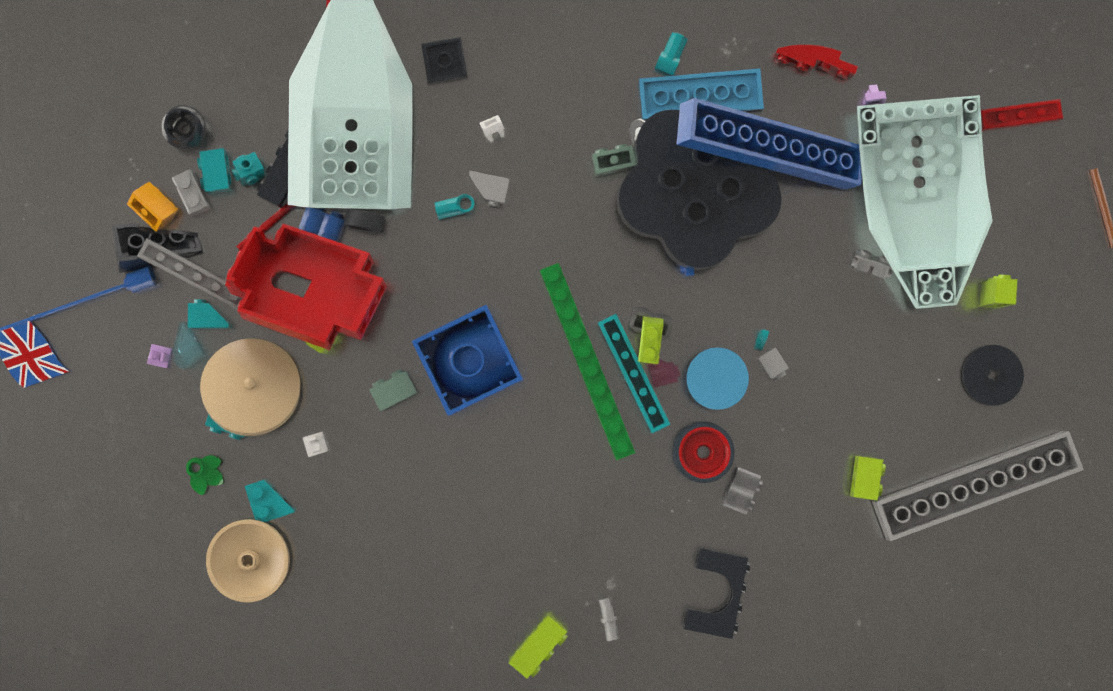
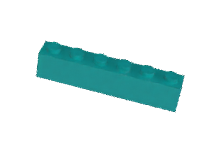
(633, 373)

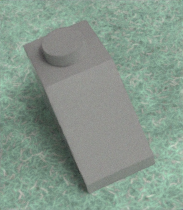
(492, 188)

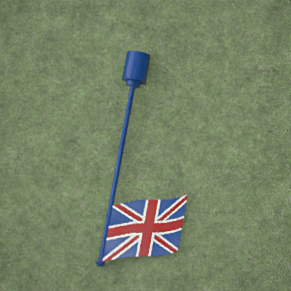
(29, 353)

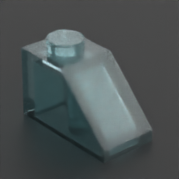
(187, 348)

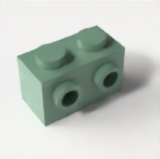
(613, 160)
(393, 390)

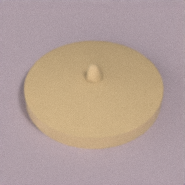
(250, 387)

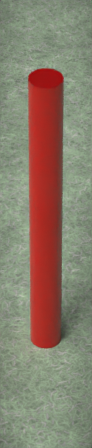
(271, 221)

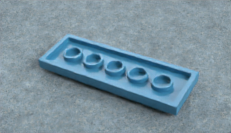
(730, 89)

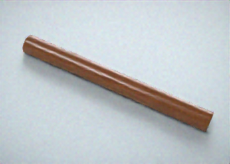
(1103, 203)

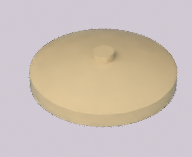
(247, 560)

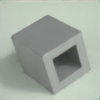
(773, 364)

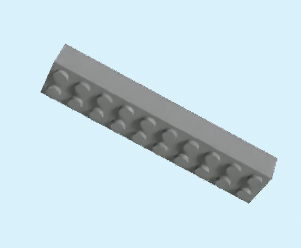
(977, 485)

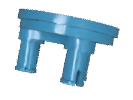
(717, 378)

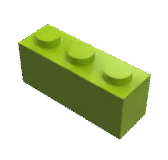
(998, 292)
(538, 646)

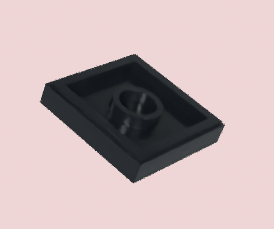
(444, 60)

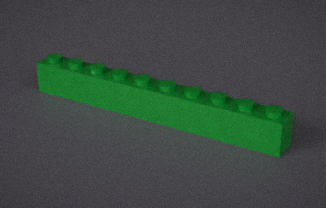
(587, 361)

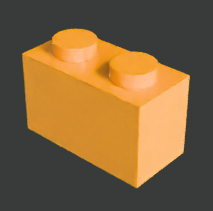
(152, 206)

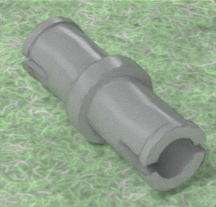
(609, 619)

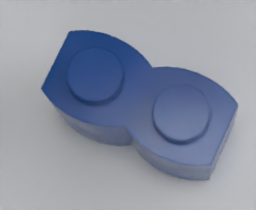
(323, 224)

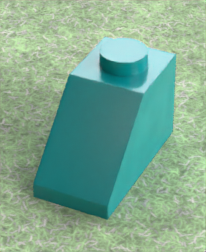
(206, 316)

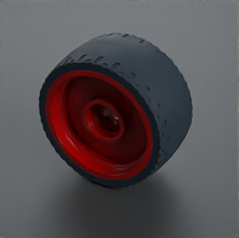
(719, 456)

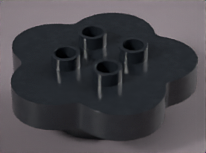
(692, 197)

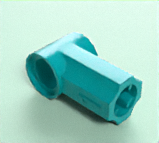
(669, 59)
(453, 207)

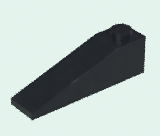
(131, 237)

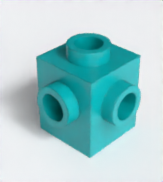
(248, 169)

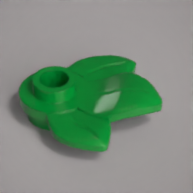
(206, 475)

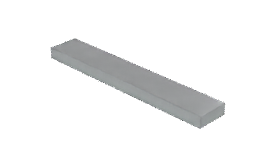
(187, 272)

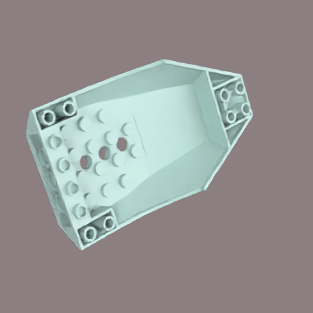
(343, 76)
(932, 230)

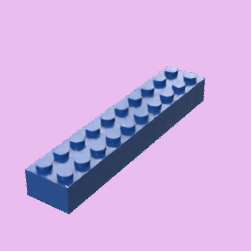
(768, 144)

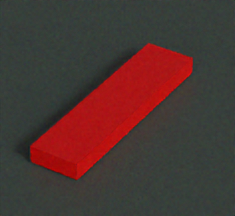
(1021, 114)

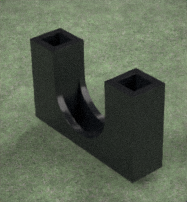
(721, 621)

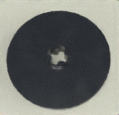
(999, 360)

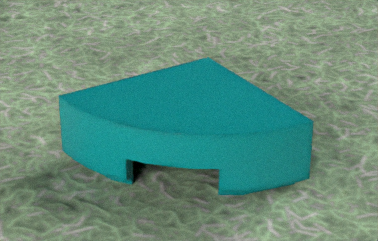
(761, 339)

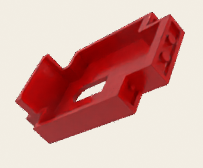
(337, 300)

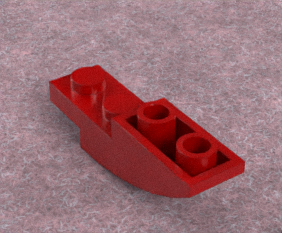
(808, 55)

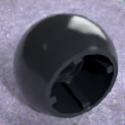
(195, 134)

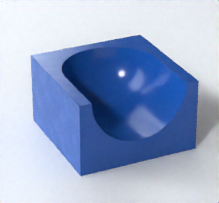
(467, 360)

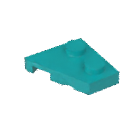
(266, 502)

